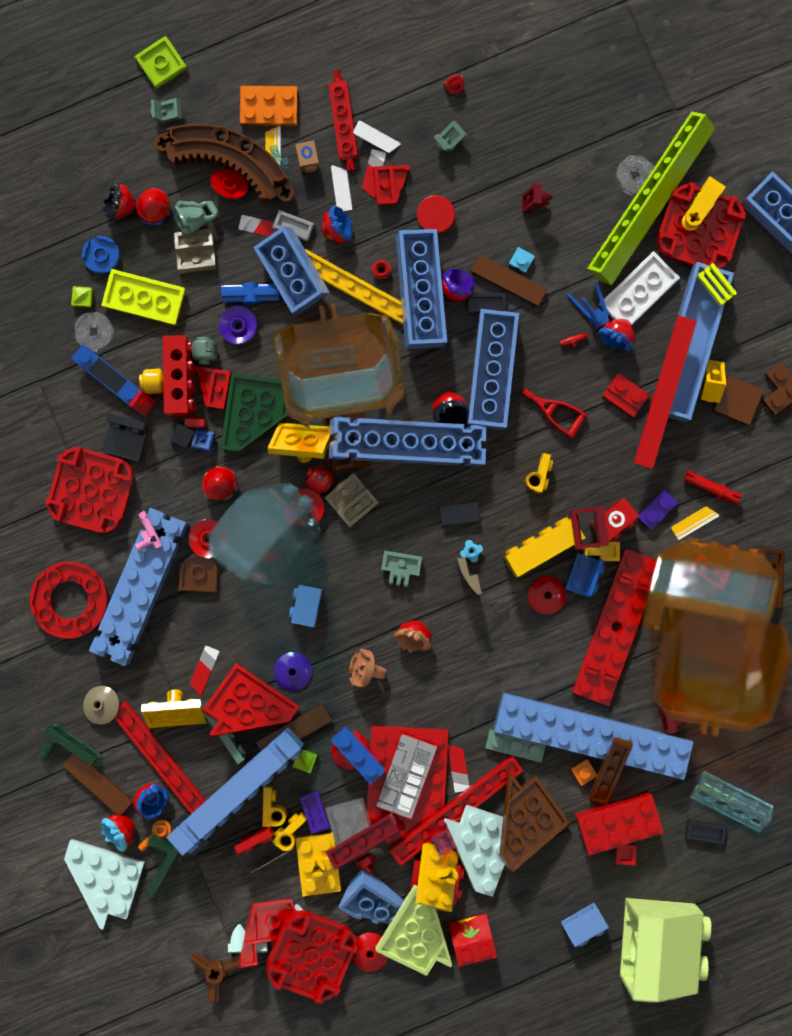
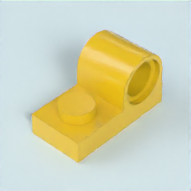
(269, 797)

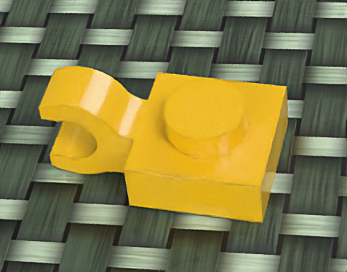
(606, 553)

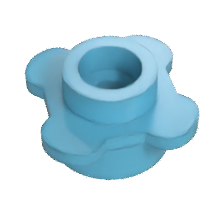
(476, 550)

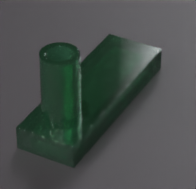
(72, 744)
(170, 854)

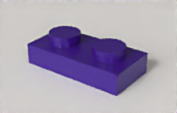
(657, 510)

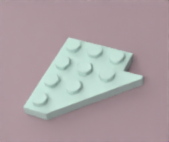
(104, 879)

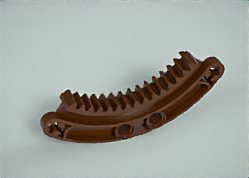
(202, 142)

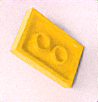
(300, 441)
(173, 712)
(315, 868)
(437, 878)

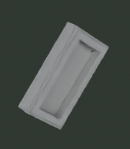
(301, 227)

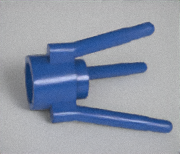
(596, 317)

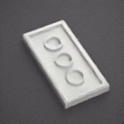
(640, 289)

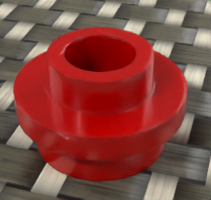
(381, 263)

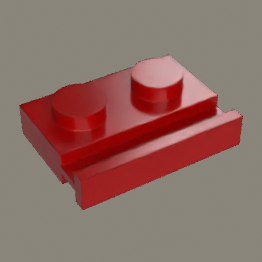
(625, 395)

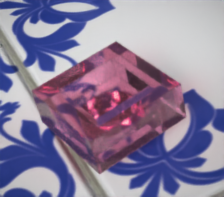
(443, 842)

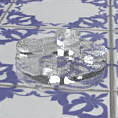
(632, 164)
(93, 320)

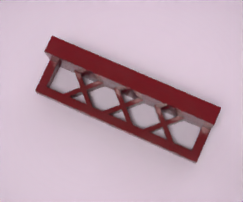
(364, 841)

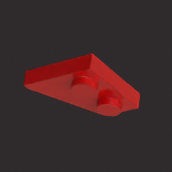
(388, 183)

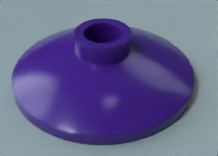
(234, 316)
(300, 664)

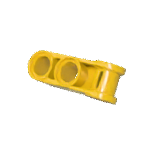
(702, 203)

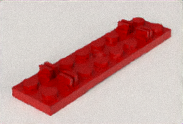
(610, 647)

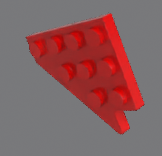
(247, 704)

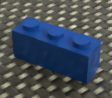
(358, 754)

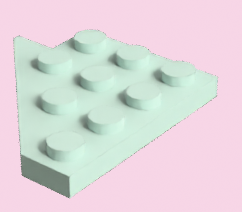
(479, 847)

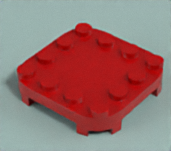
(711, 240)
(90, 490)
(311, 955)

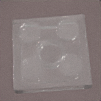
(347, 819)

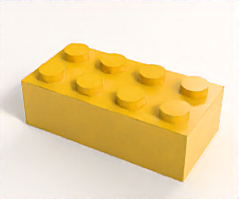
(540, 549)

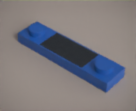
(105, 374)

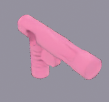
(148, 534)

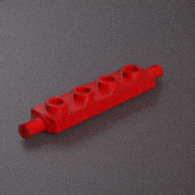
(343, 120)

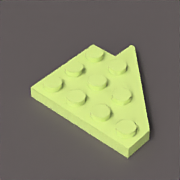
(415, 937)

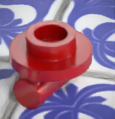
(454, 84)

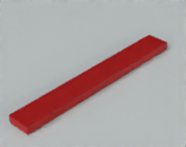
(664, 392)
(159, 758)
(472, 796)

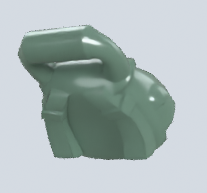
(191, 215)

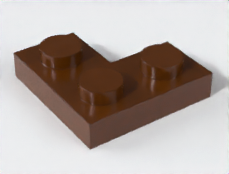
(782, 396)

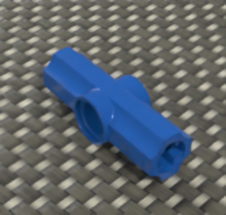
(250, 293)

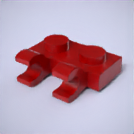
(249, 841)

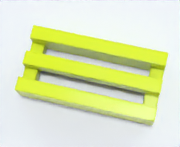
(721, 278)

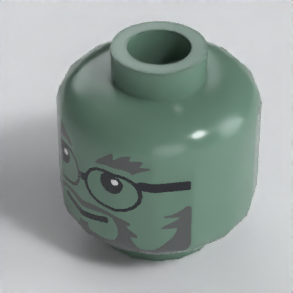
(204, 350)

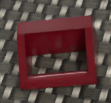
(600, 526)

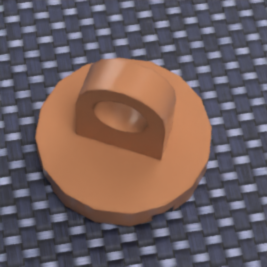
(363, 668)

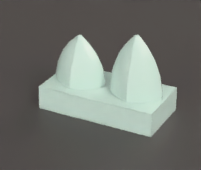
(237, 941)

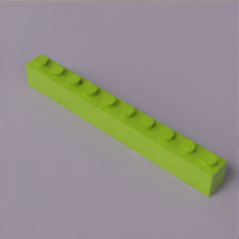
(651, 198)

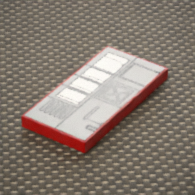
(406, 776)

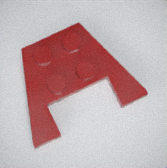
(263, 926)

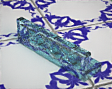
(735, 799)

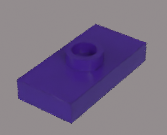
(314, 812)

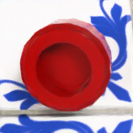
(365, 861)

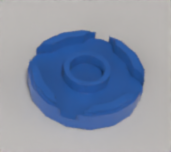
(101, 255)

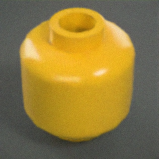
(152, 381)

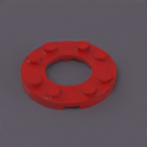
(41, 600)

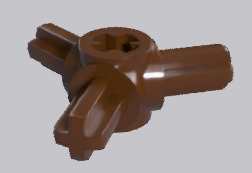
(212, 979)

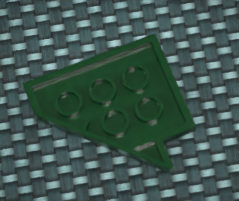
(251, 410)

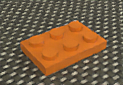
(268, 105)

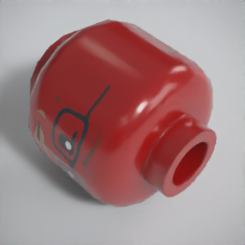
(319, 479)

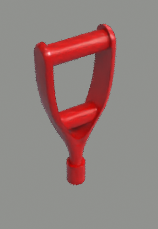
(550, 409)

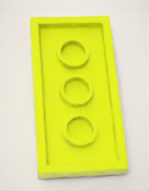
(143, 297)

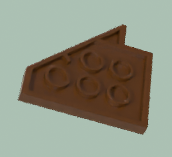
(528, 821)

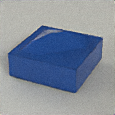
(203, 440)

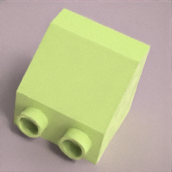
(663, 949)

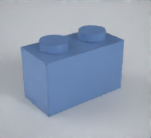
(306, 605)
(585, 925)

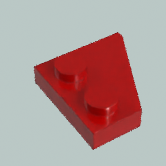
(215, 386)

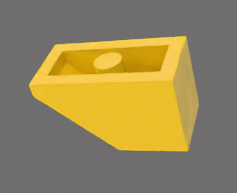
(713, 382)

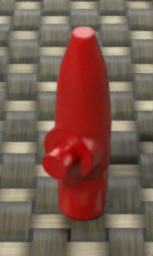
(573, 340)

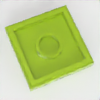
(161, 62)

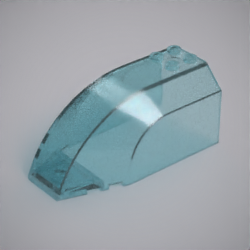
(265, 533)

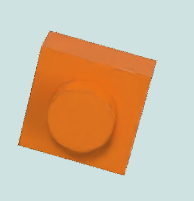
(583, 772)

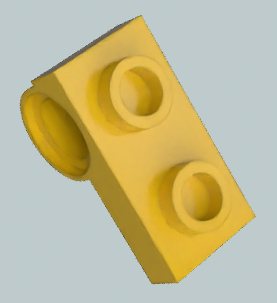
(544, 466)
(294, 823)

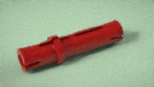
(712, 487)

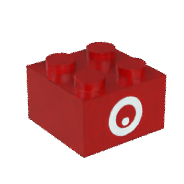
(617, 518)

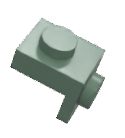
(166, 110)
(450, 137)

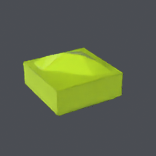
(82, 296)
(305, 761)

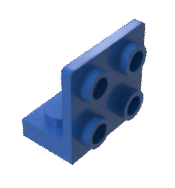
(585, 575)

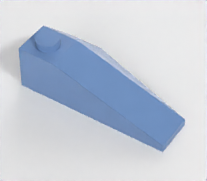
(370, 899)

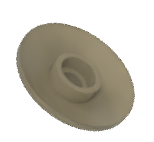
(108, 707)

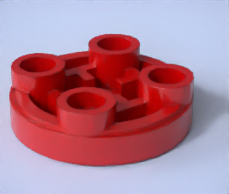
(436, 213)

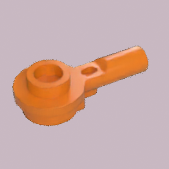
(161, 829)

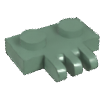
(401, 566)

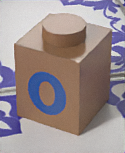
(307, 156)

